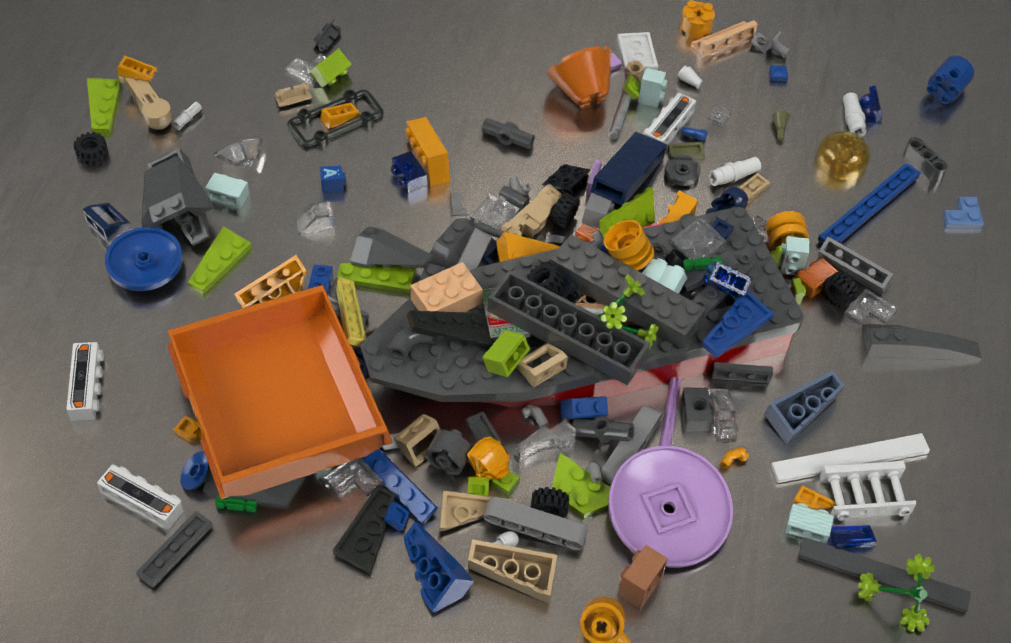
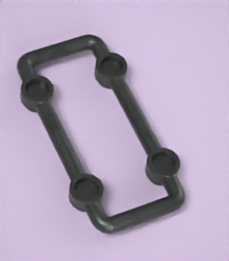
(320, 137)

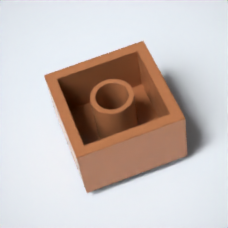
(642, 576)

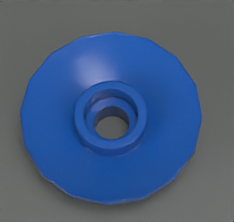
(194, 471)

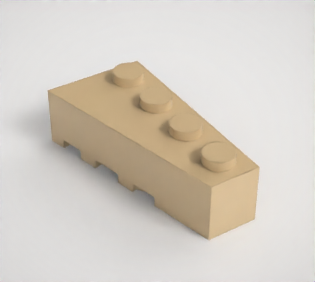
(516, 567)

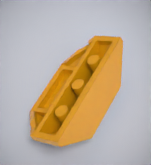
(279, 282)

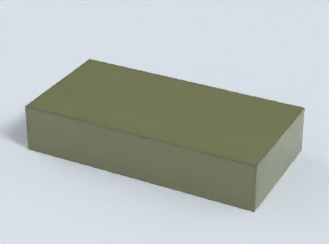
(691, 149)

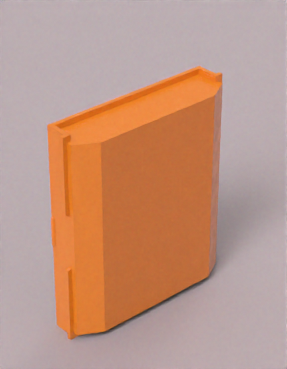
(276, 392)

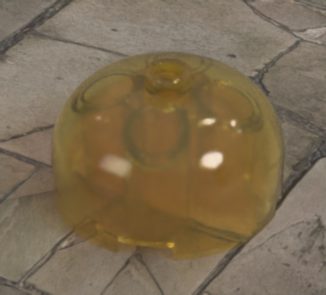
(843, 155)

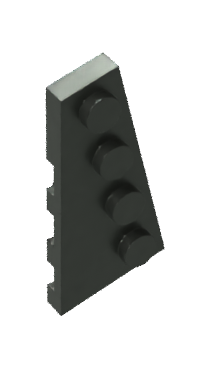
(451, 325)
(365, 532)

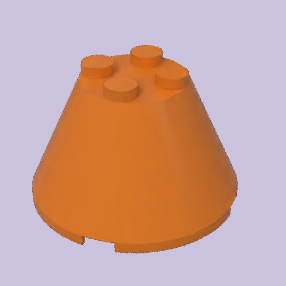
(584, 75)

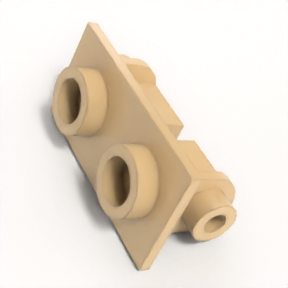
(287, 96)

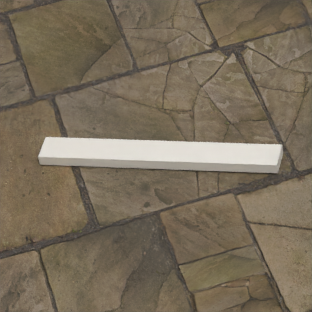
(868, 453)

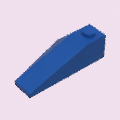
(439, 572)

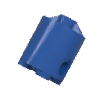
(950, 79)

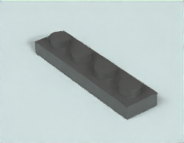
(174, 549)

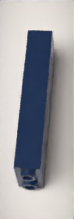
(628, 168)

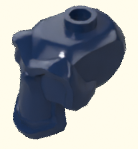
(730, 198)

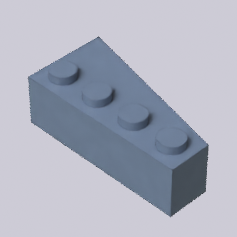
(800, 407)

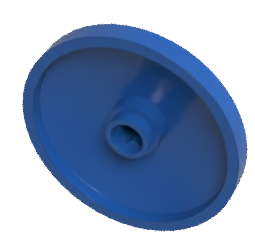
(143, 259)

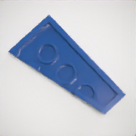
(741, 321)

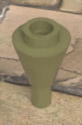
(780, 120)

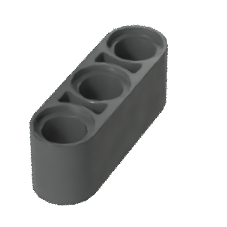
(925, 159)

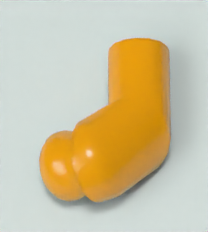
(733, 454)

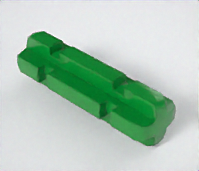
(700, 263)
(236, 504)

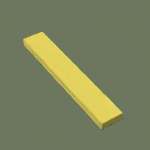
(350, 311)

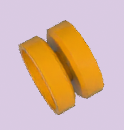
(783, 225)

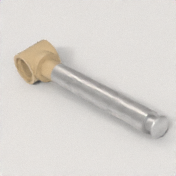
(636, 69)

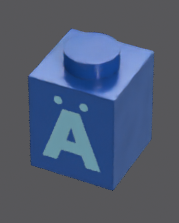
(332, 178)

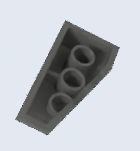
(386, 249)

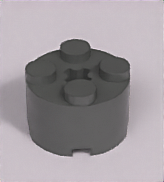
(448, 451)

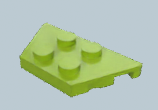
(577, 483)

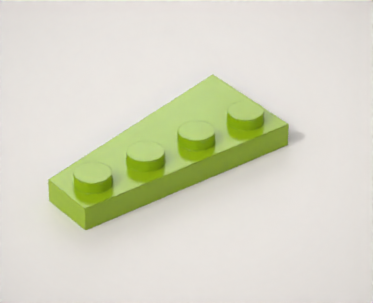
(103, 102)
(639, 209)
(218, 260)
(390, 279)

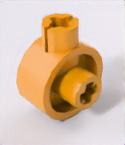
(604, 621)

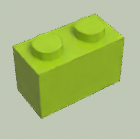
(331, 67)
(506, 353)

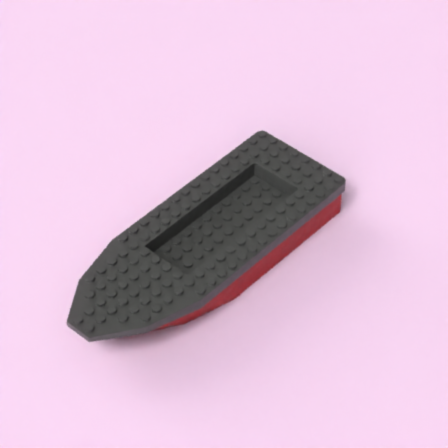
(458, 374)

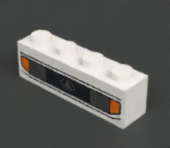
(671, 118)
(84, 381)
(140, 496)

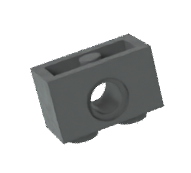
(694, 419)

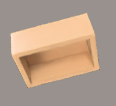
(447, 291)

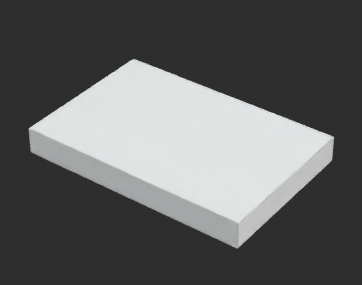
(637, 48)

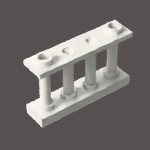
(867, 471)

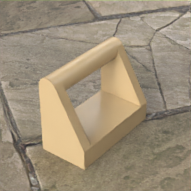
(545, 370)
(413, 434)

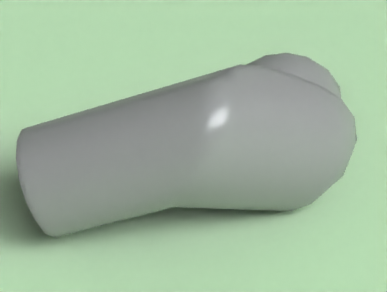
(523, 190)
(598, 240)
(536, 412)
(595, 471)

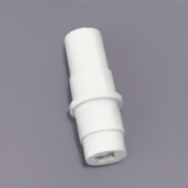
(854, 115)
(734, 171)

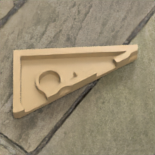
(461, 509)

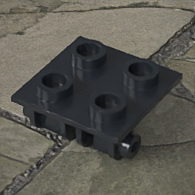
(568, 178)

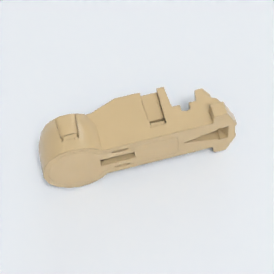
(154, 109)
(535, 214)

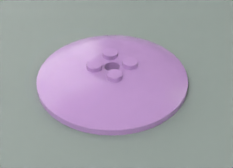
(686, 483)

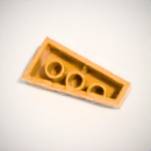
(429, 150)
(515, 246)

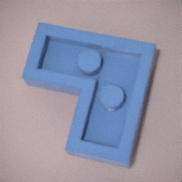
(967, 216)

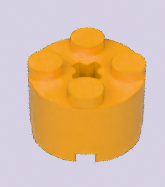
(697, 19)

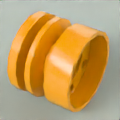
(629, 244)

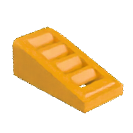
(127, 69)
(338, 114)

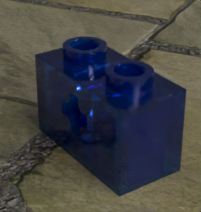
(409, 172)
(726, 279)

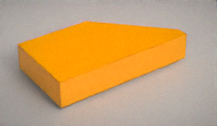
(188, 430)
(813, 499)

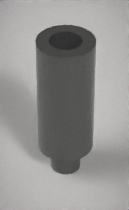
(514, 197)

